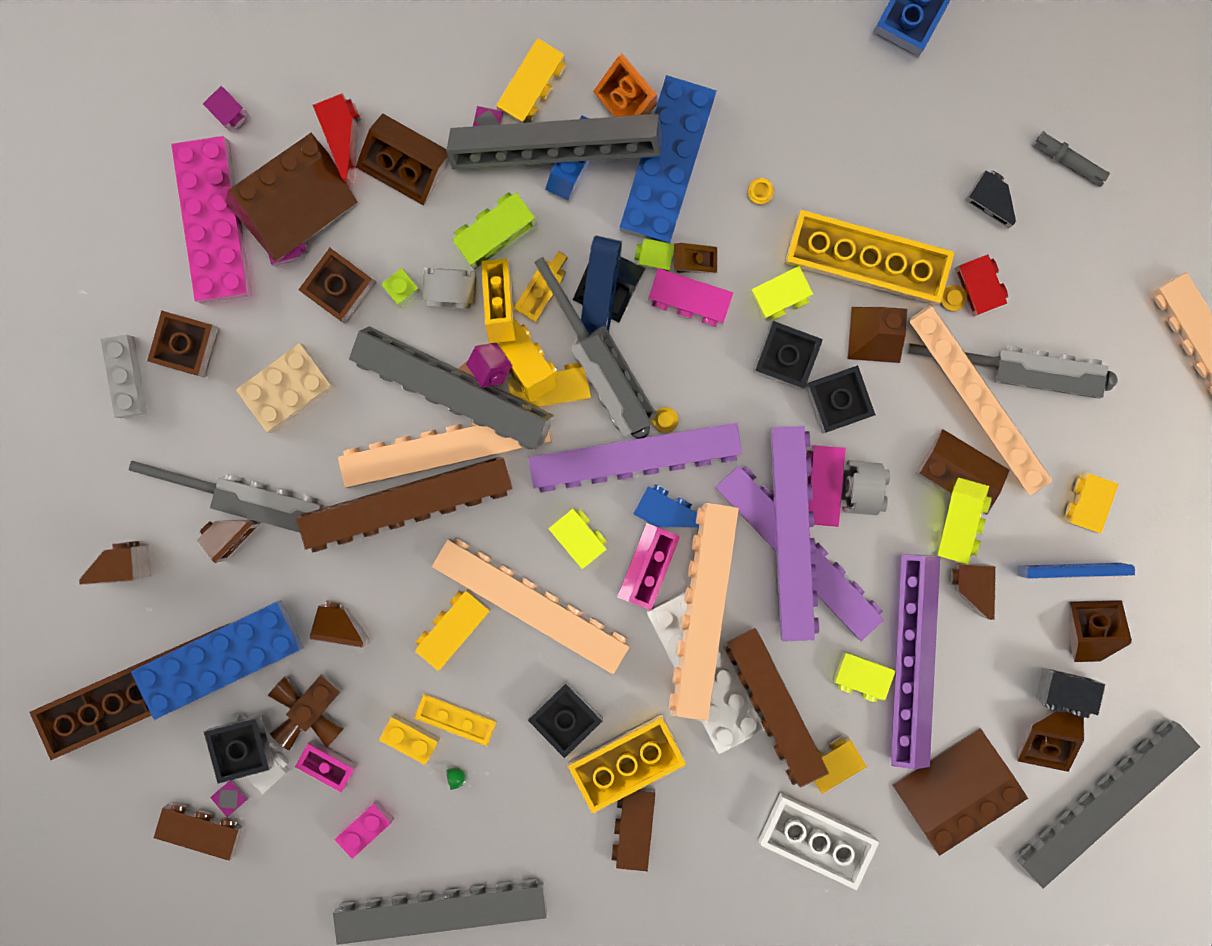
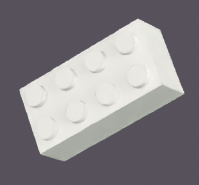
(818, 841)

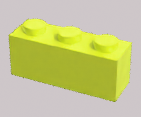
(964, 521)

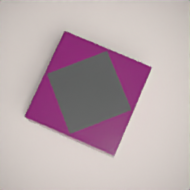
(487, 116)
(229, 798)

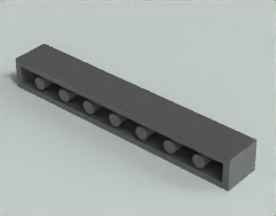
(555, 141)
(451, 388)
(1108, 803)
(439, 912)

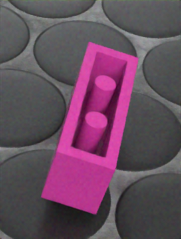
(690, 297)
(827, 483)
(648, 566)

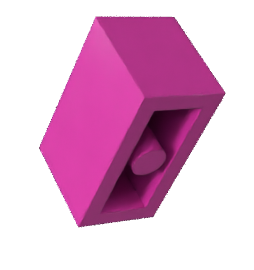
(326, 765)
(364, 829)

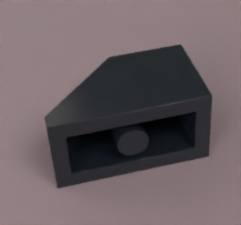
(993, 198)

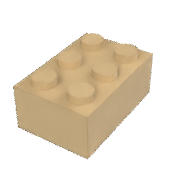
(285, 388)

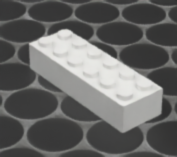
(731, 711)

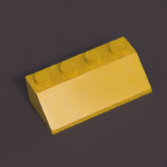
(626, 764)

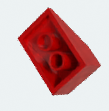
(340, 129)

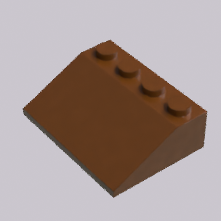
(291, 197)
(960, 791)

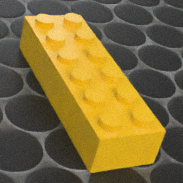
(869, 257)

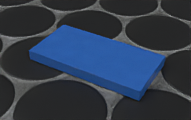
(1076, 570)

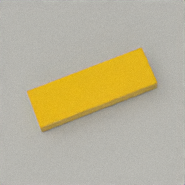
(455, 719)

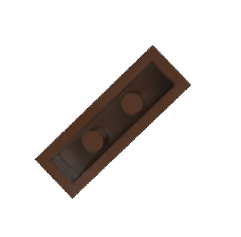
(634, 830)
(198, 831)

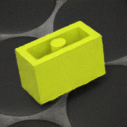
(782, 293)
(578, 537)
(863, 676)

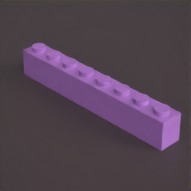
(635, 455)
(793, 533)
(831, 586)
(915, 661)

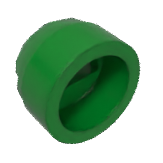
(455, 777)

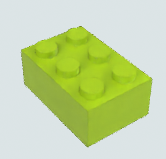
(494, 229)

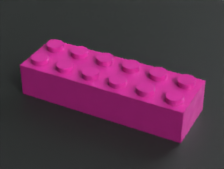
(209, 224)

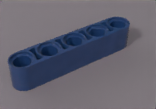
(601, 283)

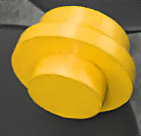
(760, 191)
(954, 298)
(665, 420)

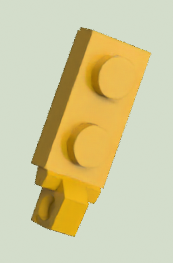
(537, 292)

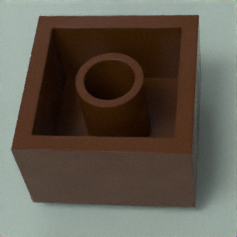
(337, 285)
(182, 343)

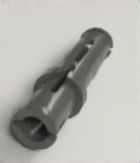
(1074, 160)

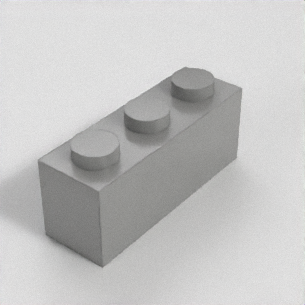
(124, 376)

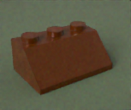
(402, 158)
(954, 459)
(121, 563)

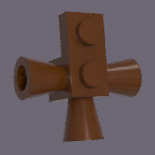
(306, 711)

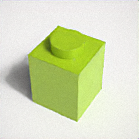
(654, 254)
(400, 287)

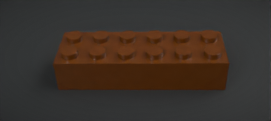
(777, 707)

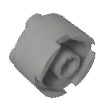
(449, 286)
(865, 488)

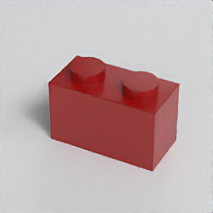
(982, 284)

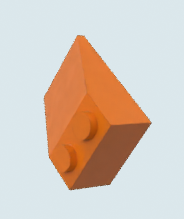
(625, 90)

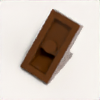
(695, 258)

